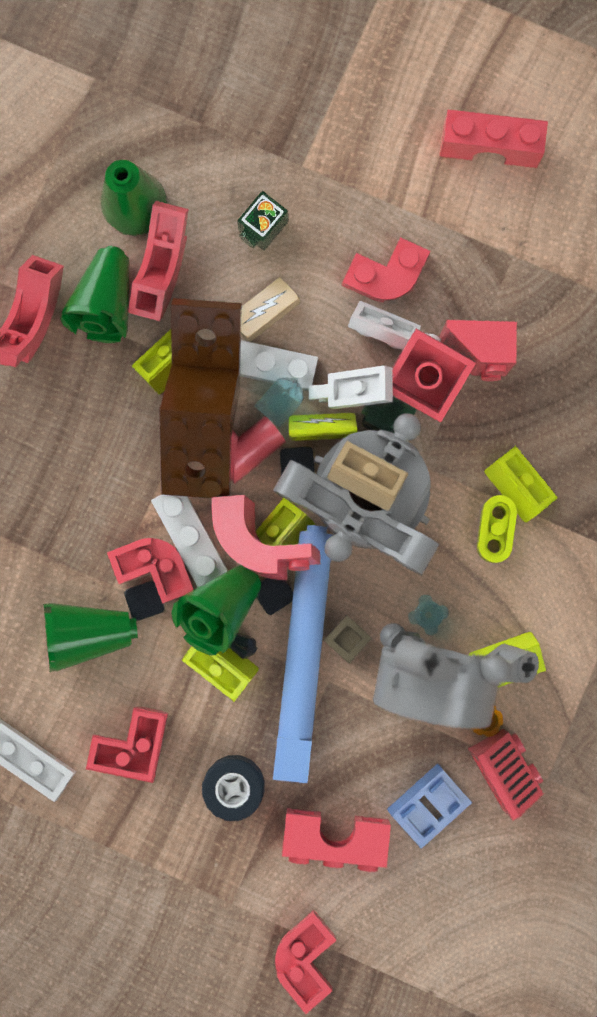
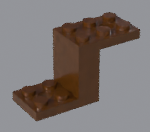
(200, 398)

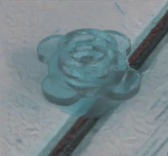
(437, 614)

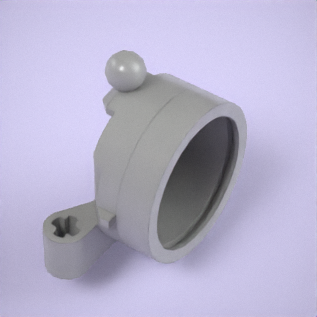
(351, 526)
(442, 683)

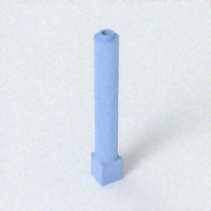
(302, 663)

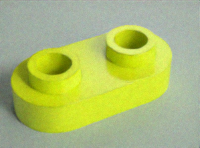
(497, 529)

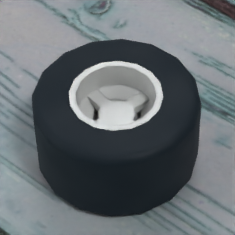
(227, 798)

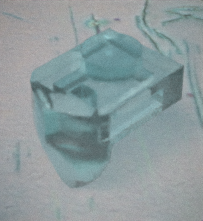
(281, 400)

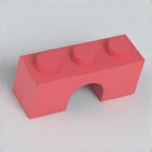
(515, 138)
(364, 847)

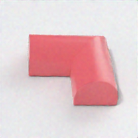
(253, 447)
(138, 755)

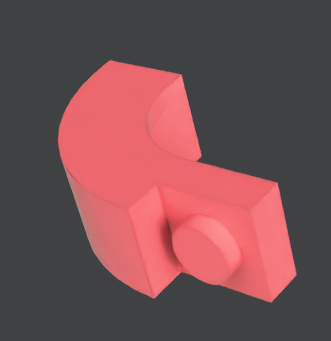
(161, 262)

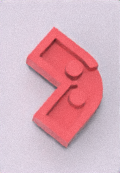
(388, 282)
(153, 557)
(295, 960)

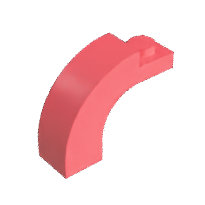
(31, 311)
(235, 529)

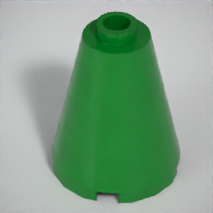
(129, 197)
(101, 298)
(216, 610)
(84, 633)

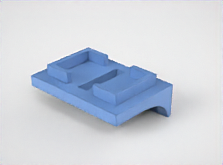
(442, 794)

